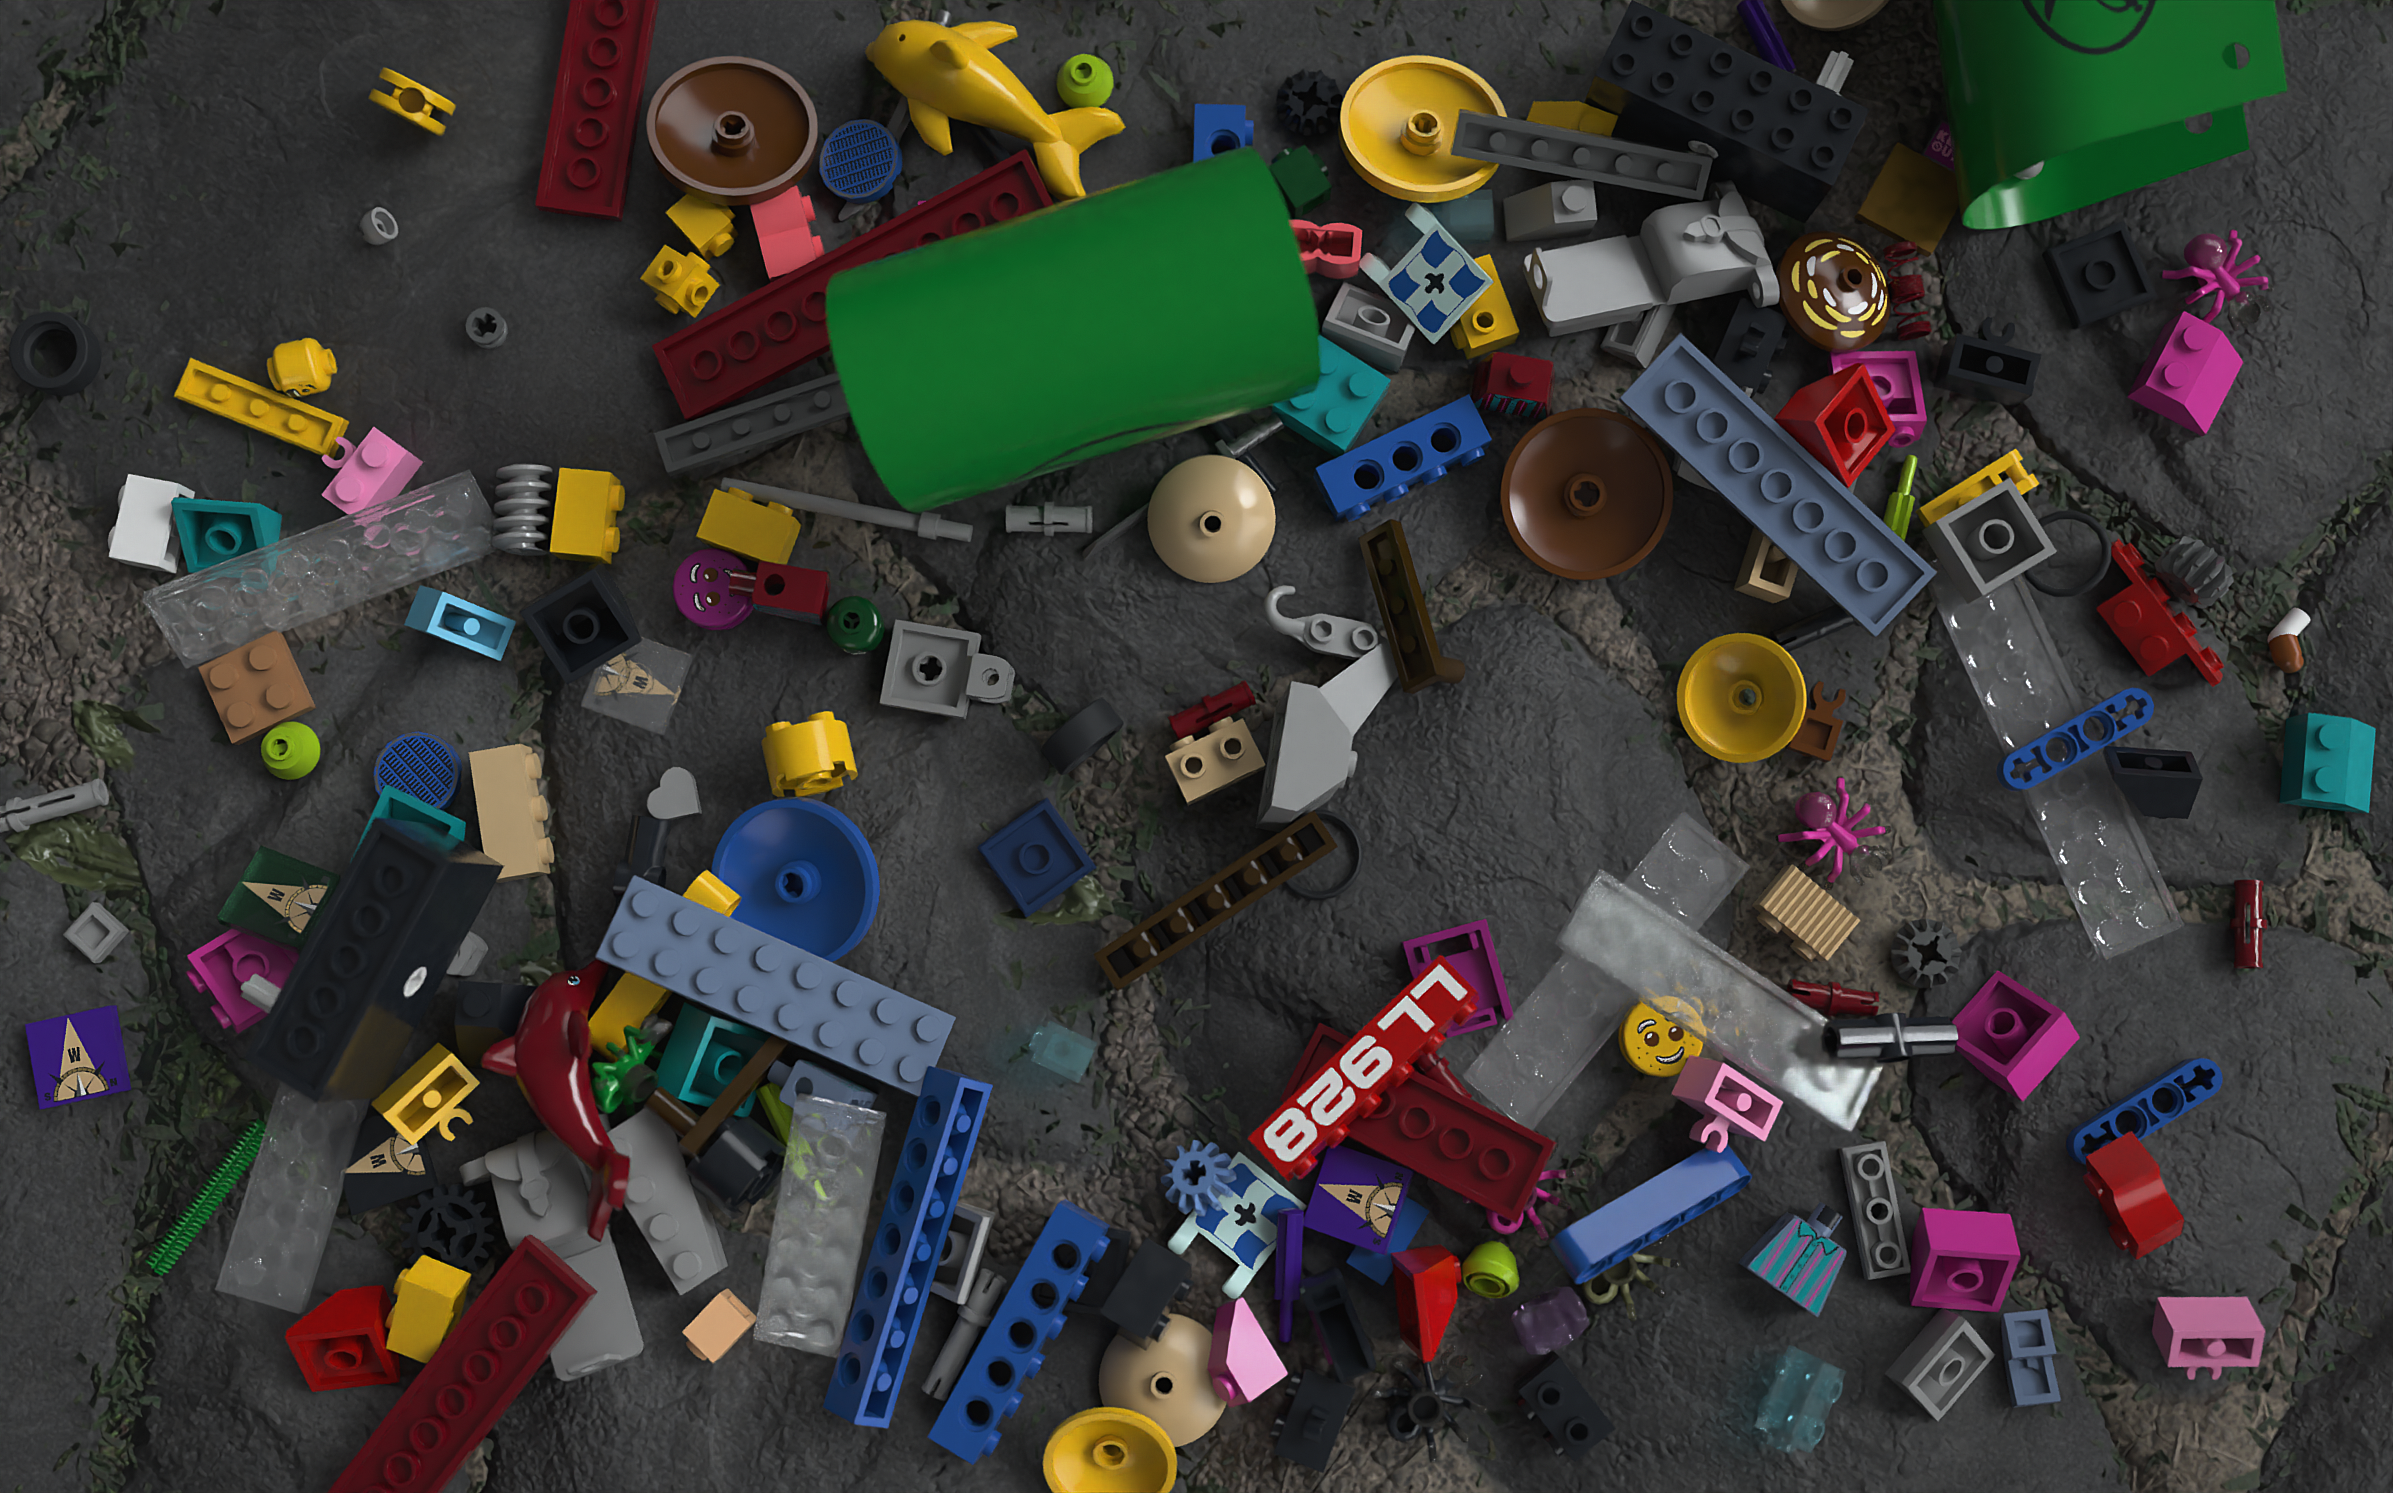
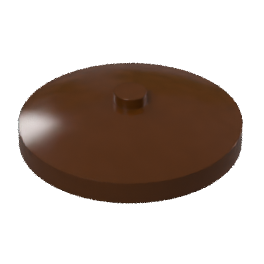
(732, 130)
(1586, 494)

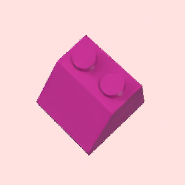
(2187, 373)
(2013, 1035)
(1962, 1259)

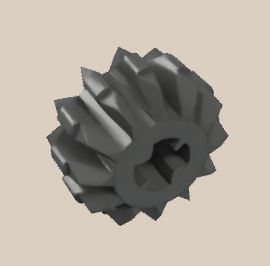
(2194, 572)

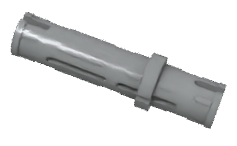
(21, 813)
(972, 1318)

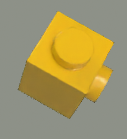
(704, 225)

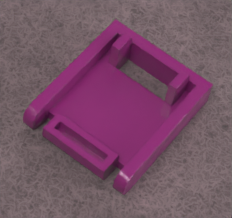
(1476, 965)

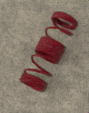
(1905, 290)

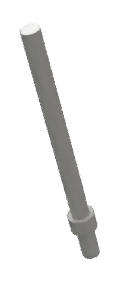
(927, 524)

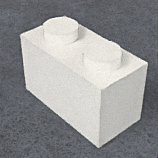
(146, 524)

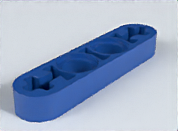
(2073, 737)
(2141, 1106)

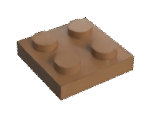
(256, 687)

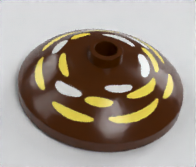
(1833, 291)

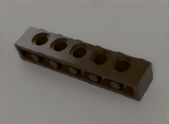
(1215, 900)

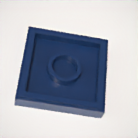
(1036, 857)

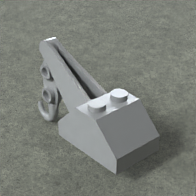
(1316, 725)

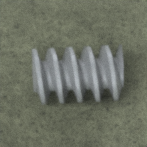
(520, 509)

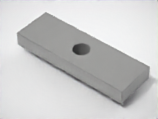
(1871, 1182)

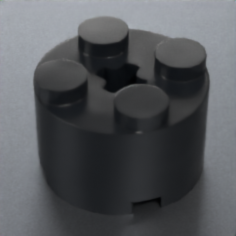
(737, 1166)

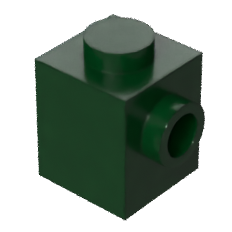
(1300, 180)

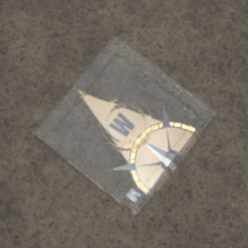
(639, 685)

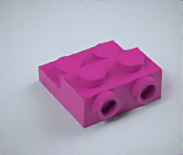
(1898, 385)
(227, 964)

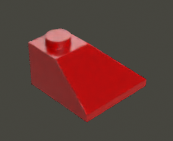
(1839, 421)
(1425, 1295)
(346, 1341)

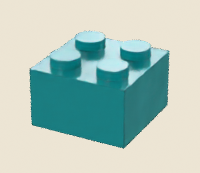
(1341, 403)

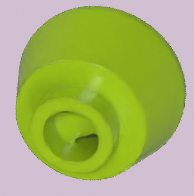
(1084, 81)
(299, 750)
(1491, 1270)

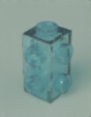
(1799, 1401)

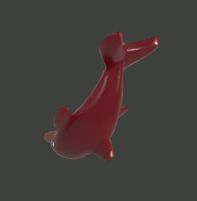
(553, 1074)

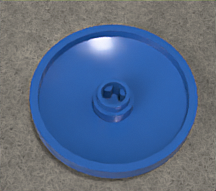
(801, 875)

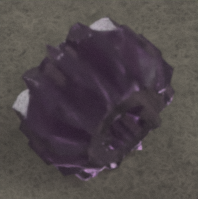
(1549, 1320)

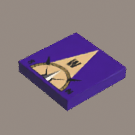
(78, 1057)
(1358, 1198)

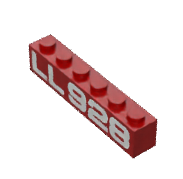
(1365, 1068)

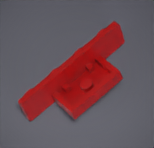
(2149, 624)

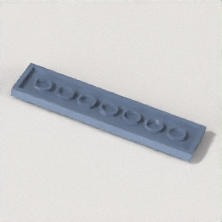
(1777, 485)
(774, 986)

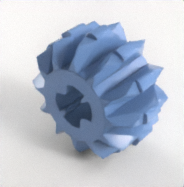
(1209, 1186)

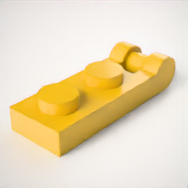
(1977, 485)

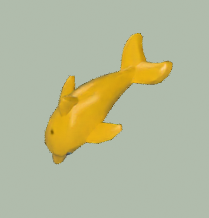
(956, 77)

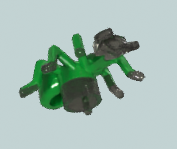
(629, 1076)

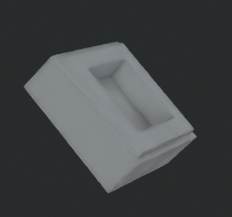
(96, 932)

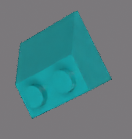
(2327, 763)
(707, 1055)

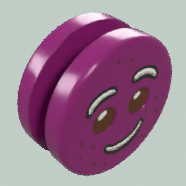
(703, 590)

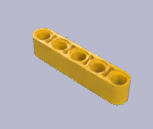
(636, 998)

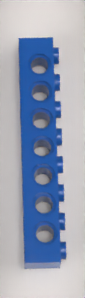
(907, 1247)

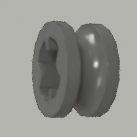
(483, 316)

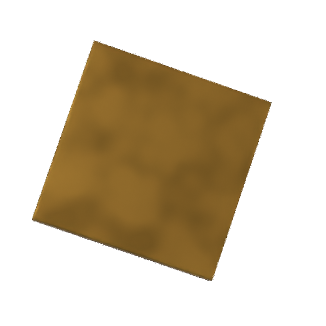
(1911, 199)

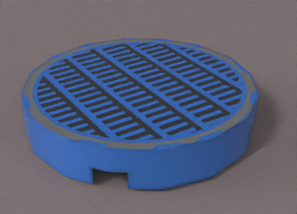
(860, 161)
(420, 767)

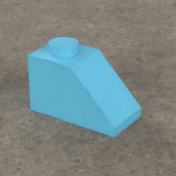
(460, 622)

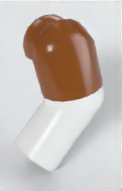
(2284, 641)

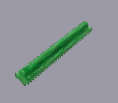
(208, 1199)

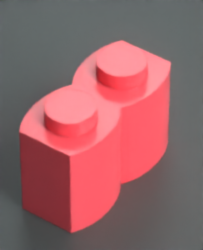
(786, 232)
(1329, 249)

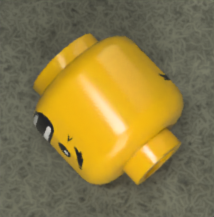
(301, 367)

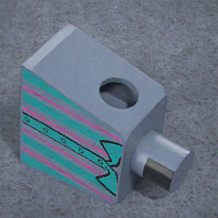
(817, 1081)
(1799, 1257)

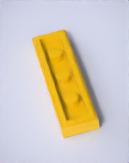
(260, 408)

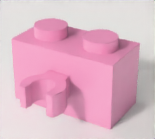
(370, 472)
(1726, 1102)
(2207, 1333)

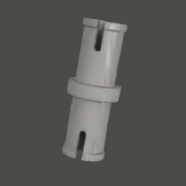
(1049, 519)

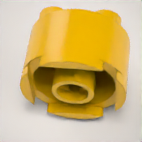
(808, 755)

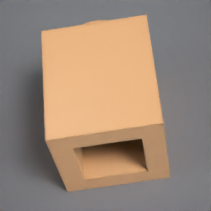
(718, 1326)

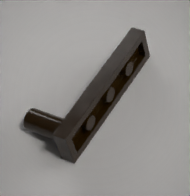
(1405, 611)
(700, 1131)

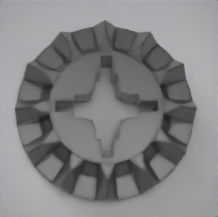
(1907, 959)

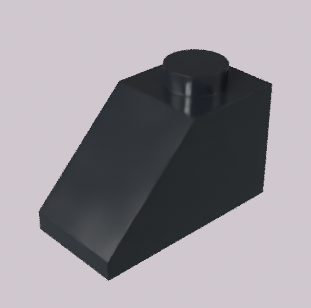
(2156, 780)

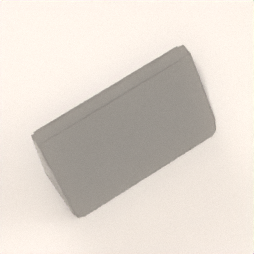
(1638, 338)

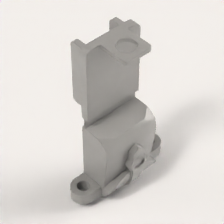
(1677, 258)
(545, 1194)

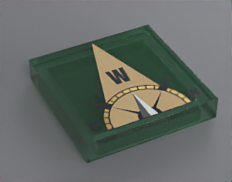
(279, 899)

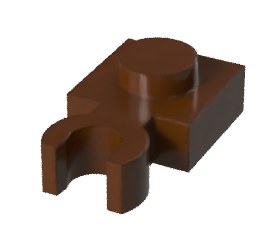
(1819, 729)

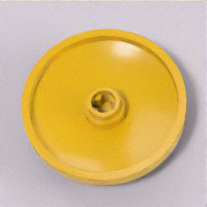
(1403, 123)

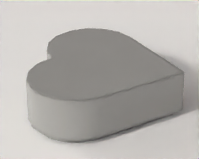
(675, 797)

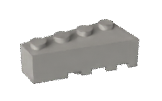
(666, 1204)

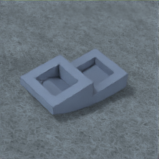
(2028, 1358)

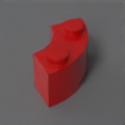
(2132, 1196)

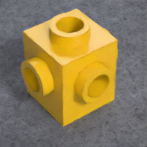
(680, 281)

